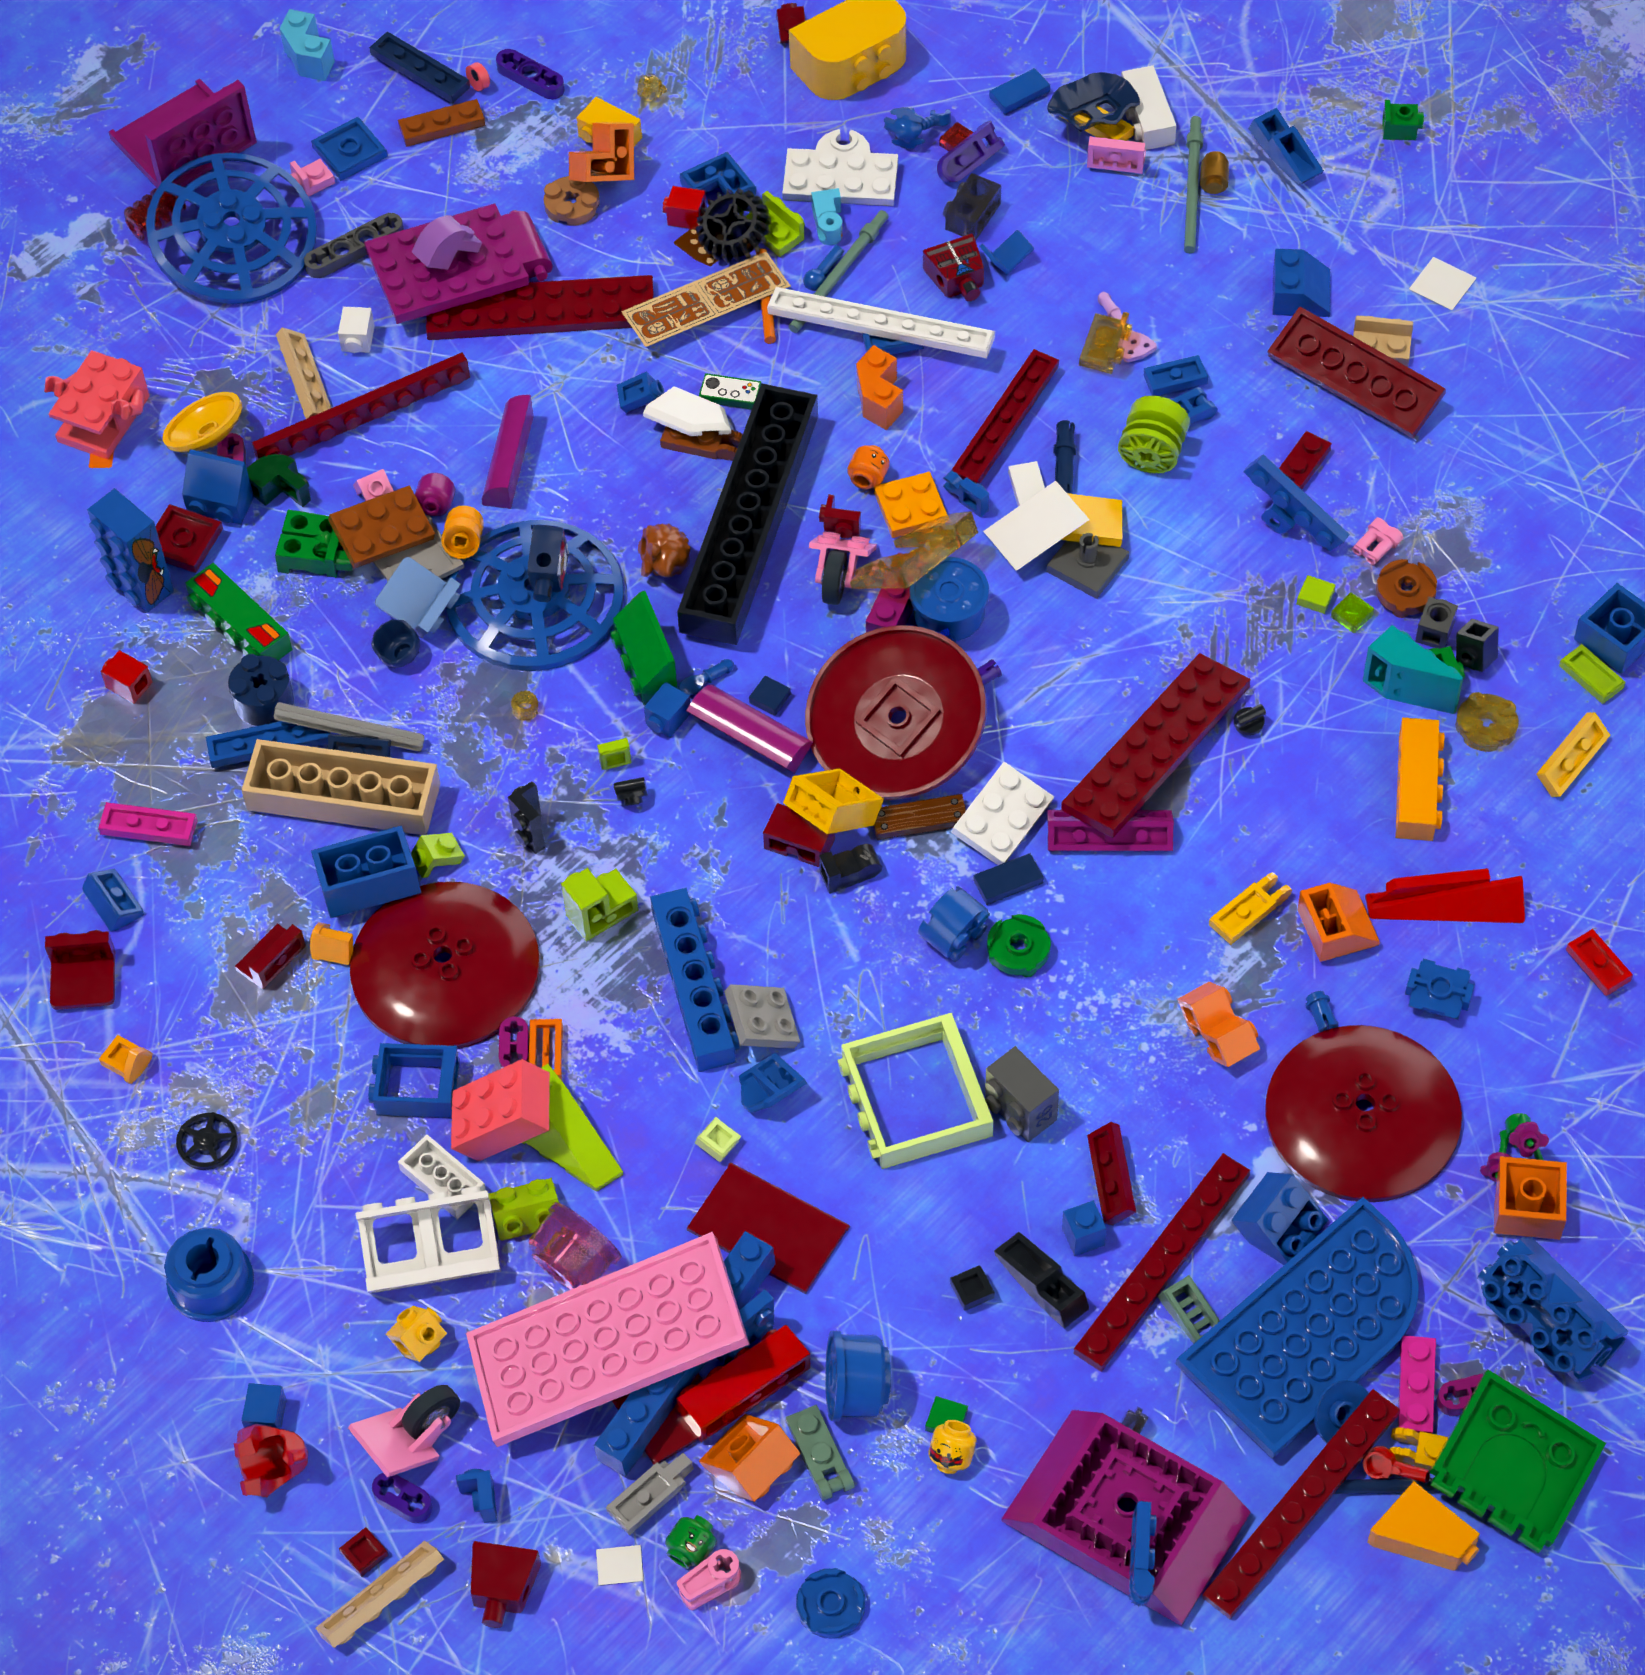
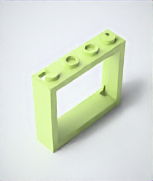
(899, 1040)

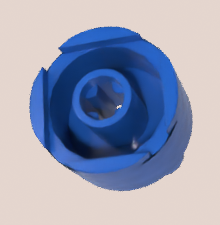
(954, 922)

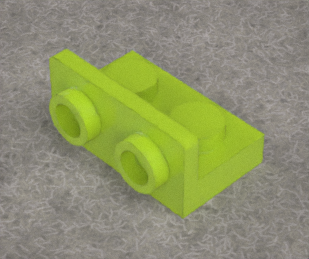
(786, 226)

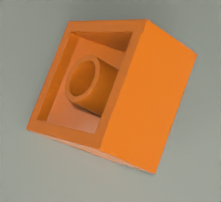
(1530, 1198)
(750, 1457)

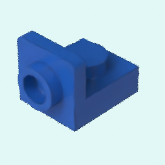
(638, 391)
(482, 1489)

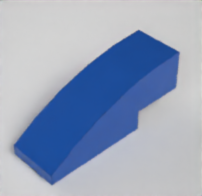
(1285, 146)

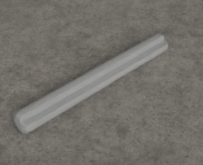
(347, 726)

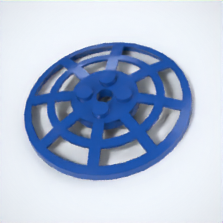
(227, 238)
(520, 602)

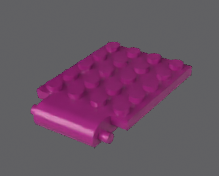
(506, 261)

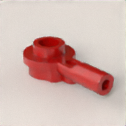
(1382, 1464)

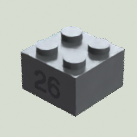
(1021, 1094)

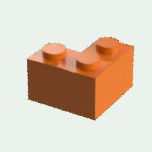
(611, 154)

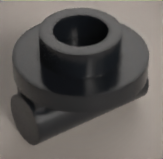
(1250, 720)
(631, 791)

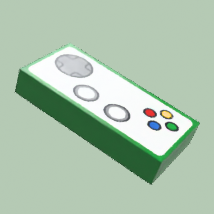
(729, 390)

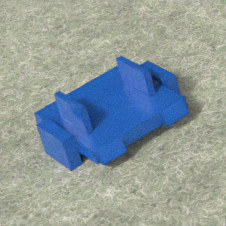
(1439, 989)

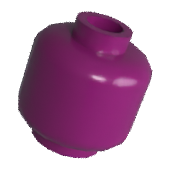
(435, 492)

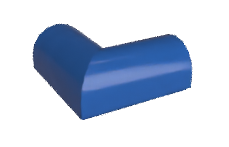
(716, 173)

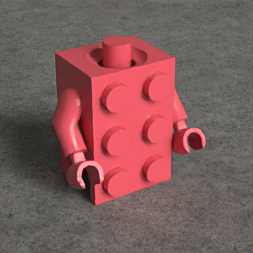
(97, 403)

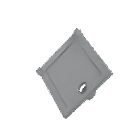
(429, 555)

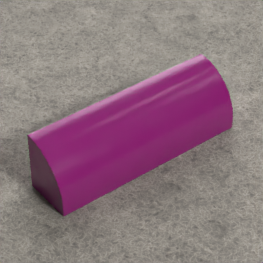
(508, 452)
(750, 727)

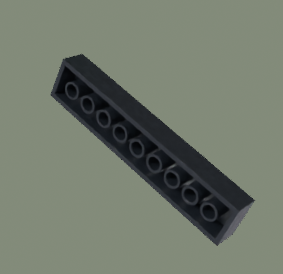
(748, 514)

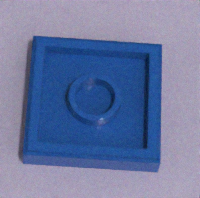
(349, 148)

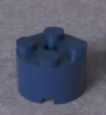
(258, 686)

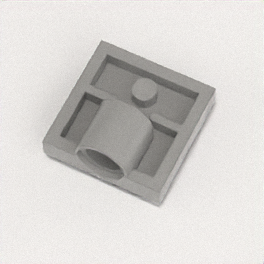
(762, 1016)

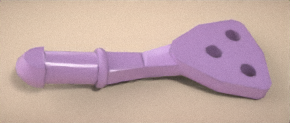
(1143, 345)

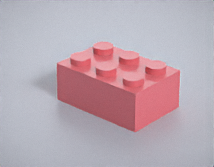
(500, 1110)

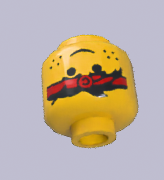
(952, 1446)

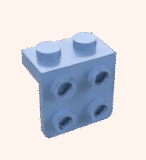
(417, 596)

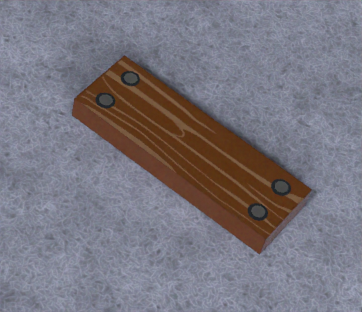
(919, 816)

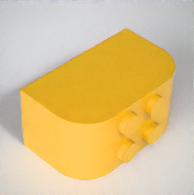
(849, 47)

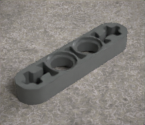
(350, 241)

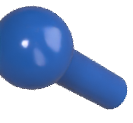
(815, 277)

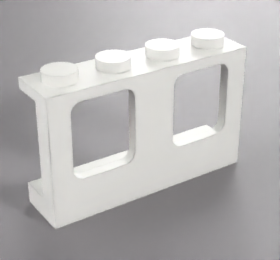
(432, 1261)

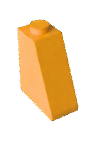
(1425, 1531)

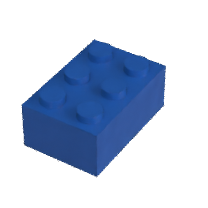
(366, 871)

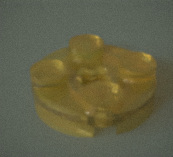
(1492, 707)

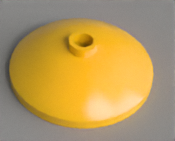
(203, 423)

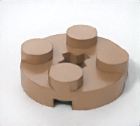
(573, 213)

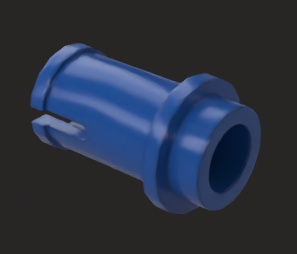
(1321, 1010)

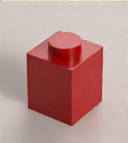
(684, 206)
(126, 676)

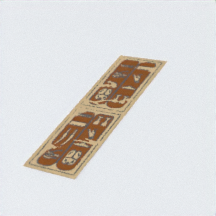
(705, 299)

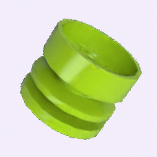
(1154, 434)

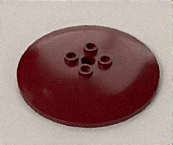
(890, 673)
(450, 1001)
(1357, 1151)

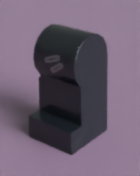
(849, 867)

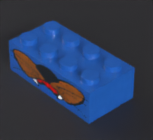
(130, 550)

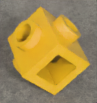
(417, 1332)

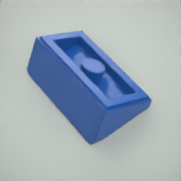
(111, 899)

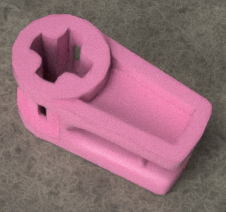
(707, 1581)

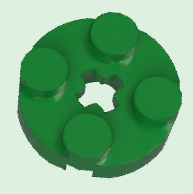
(1023, 961)

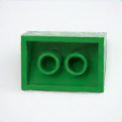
(643, 648)

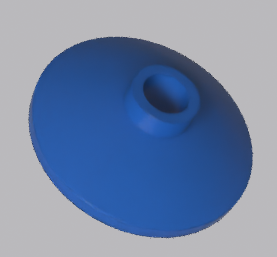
(1340, 1395)

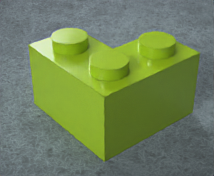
(597, 902)

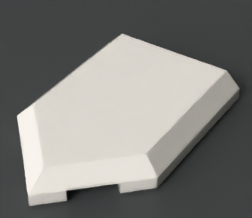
(687, 413)

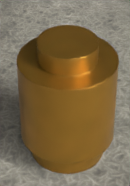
(1214, 172)

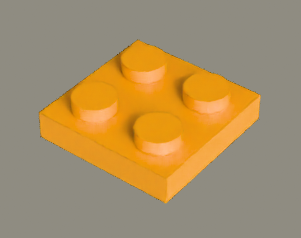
(909, 503)

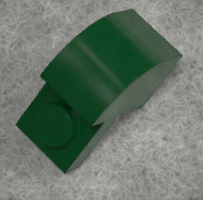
(275, 475)

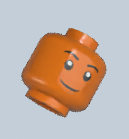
(868, 466)

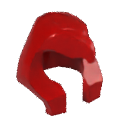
(268, 1458)

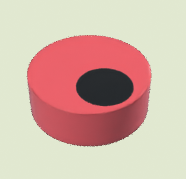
(478, 76)

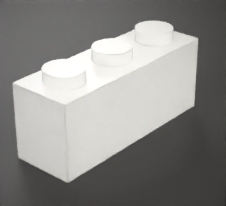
(1153, 116)

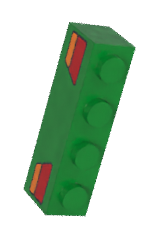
(236, 614)

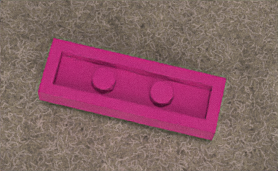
(148, 824)
(1417, 1383)

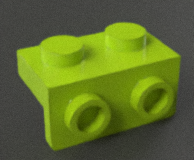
(522, 1208)

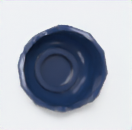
(395, 643)

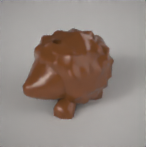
(663, 551)

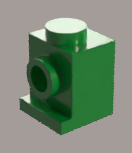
(1401, 121)

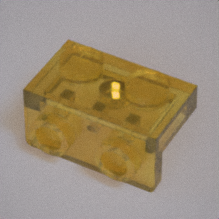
(1104, 342)

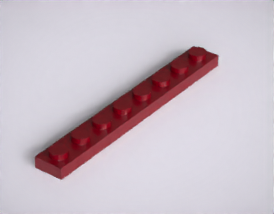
(364, 408)
(1161, 1262)
(1301, 1504)

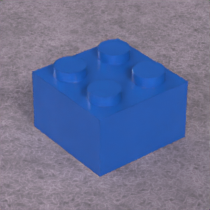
(1614, 628)

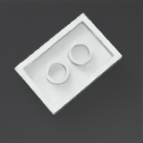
(1002, 814)

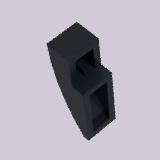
(1042, 1279)

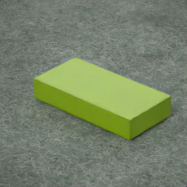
(1592, 674)

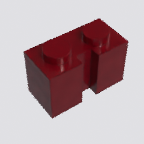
(795, 835)

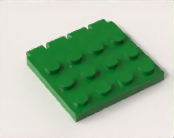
(1515, 1461)

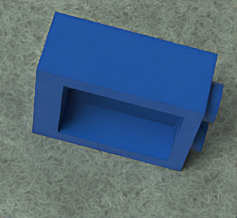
(416, 1056)

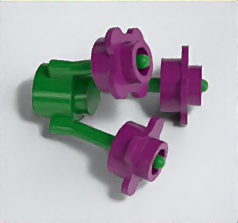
(1522, 1135)

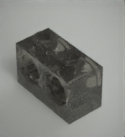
(972, 206)

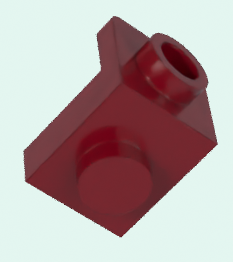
(788, 17)
(840, 520)

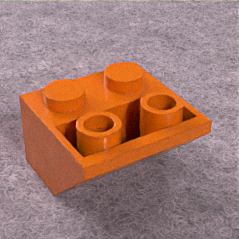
(1335, 921)

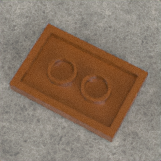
(381, 527)

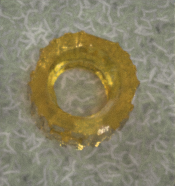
(524, 697)

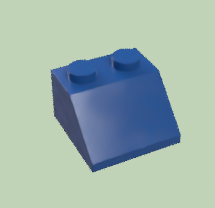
(1300, 282)
(217, 487)

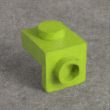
(436, 851)

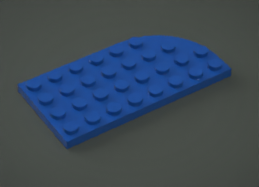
(1308, 1326)

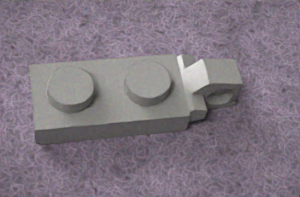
(649, 1493)

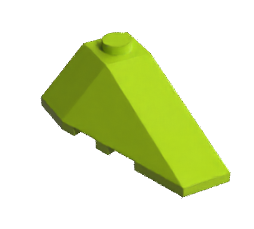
(573, 1140)

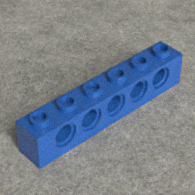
(708, 1049)

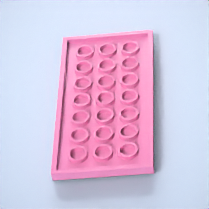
(606, 1339)

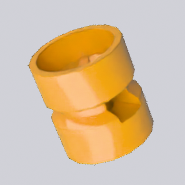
(462, 532)

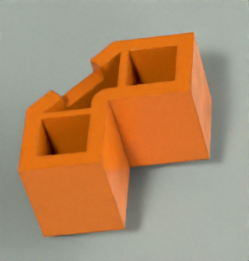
(878, 396)
(1211, 1015)

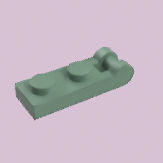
(819, 1452)

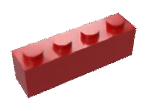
(743, 1382)

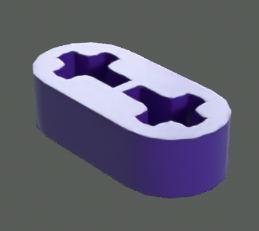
(397, 1503)

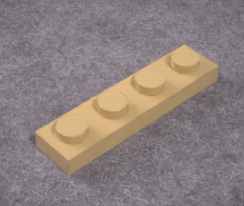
(303, 372)
(388, 1587)

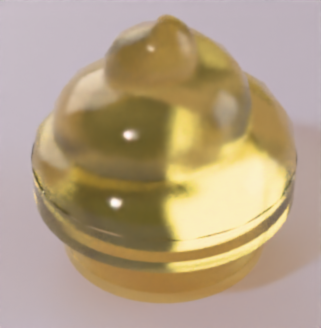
(650, 87)

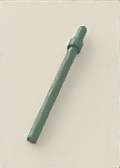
(1194, 144)
(866, 235)

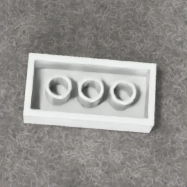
(437, 1172)

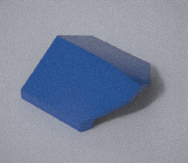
(768, 1083)

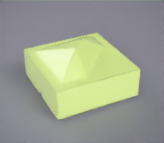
(717, 1139)

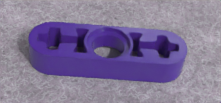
(536, 83)

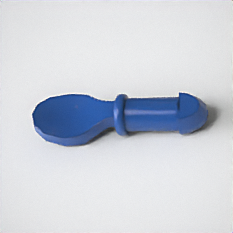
(693, 684)

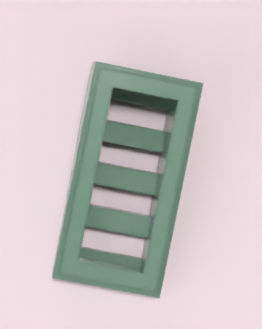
(1194, 1296)

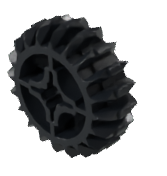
(739, 233)

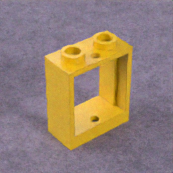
(832, 801)

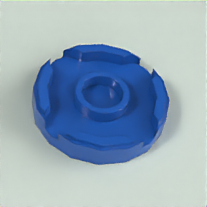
(830, 1603)

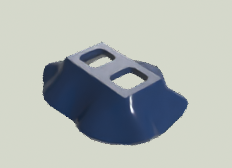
(1090, 92)

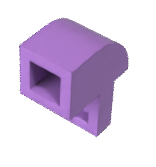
(441, 240)

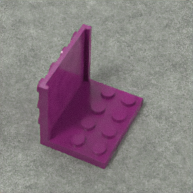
(186, 129)

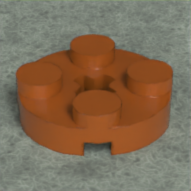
(1400, 601)

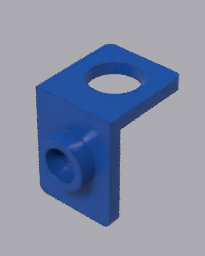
(1010, 252)

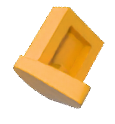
(331, 944)
(126, 1059)

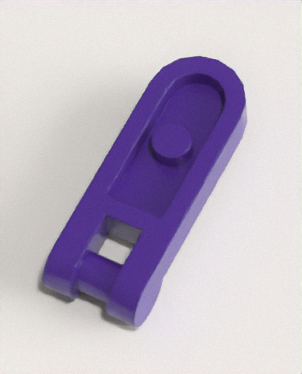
(969, 154)

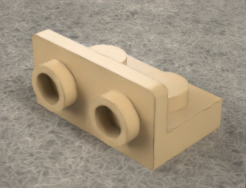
(1386, 336)

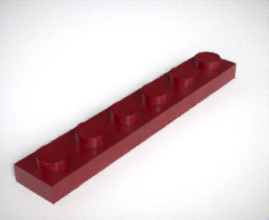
(1006, 416)

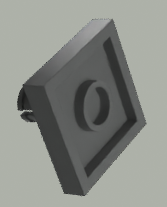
(1087, 564)

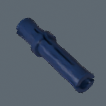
(1064, 452)

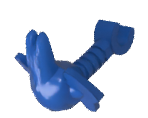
(910, 125)

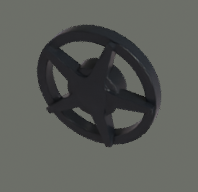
(206, 1140)

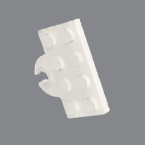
(857, 173)

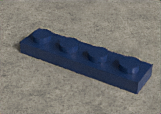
(420, 67)

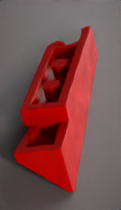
(1450, 897)

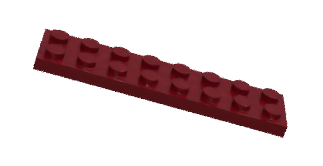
(545, 308)
(1155, 745)

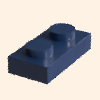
(358, 744)

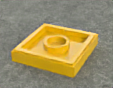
(1104, 521)

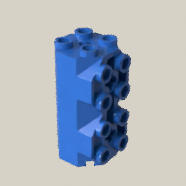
(1552, 1307)

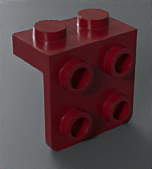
(81, 969)

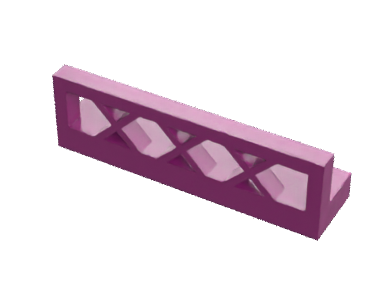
(1143, 832)

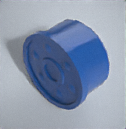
(951, 598)
(208, 1275)
(856, 1375)

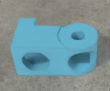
(827, 221)

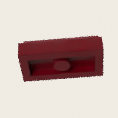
(271, 954)

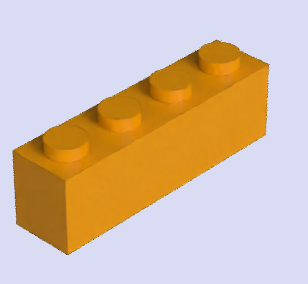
(1418, 779)

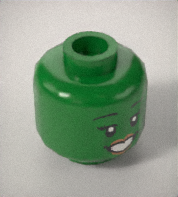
(690, 1541)

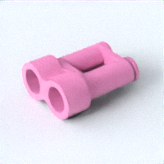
(1387, 536)

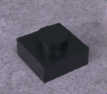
(972, 1287)

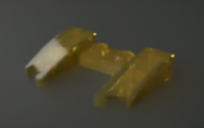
(935, 543)

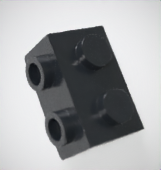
(526, 816)

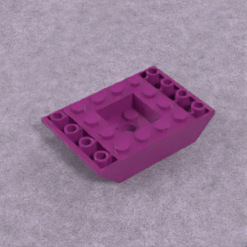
(1075, 1510)

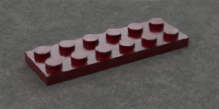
(1356, 372)

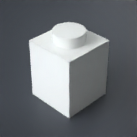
(356, 329)

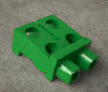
(310, 545)

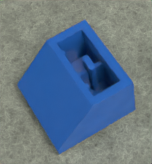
(1279, 1217)

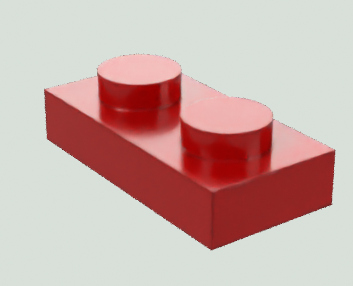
(1599, 962)

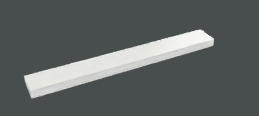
(881, 322)

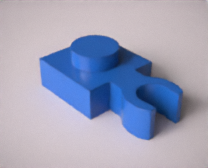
(970, 494)

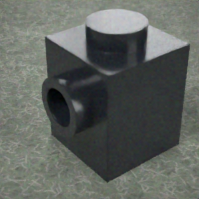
(1477, 645)

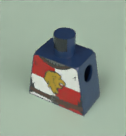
(547, 561)

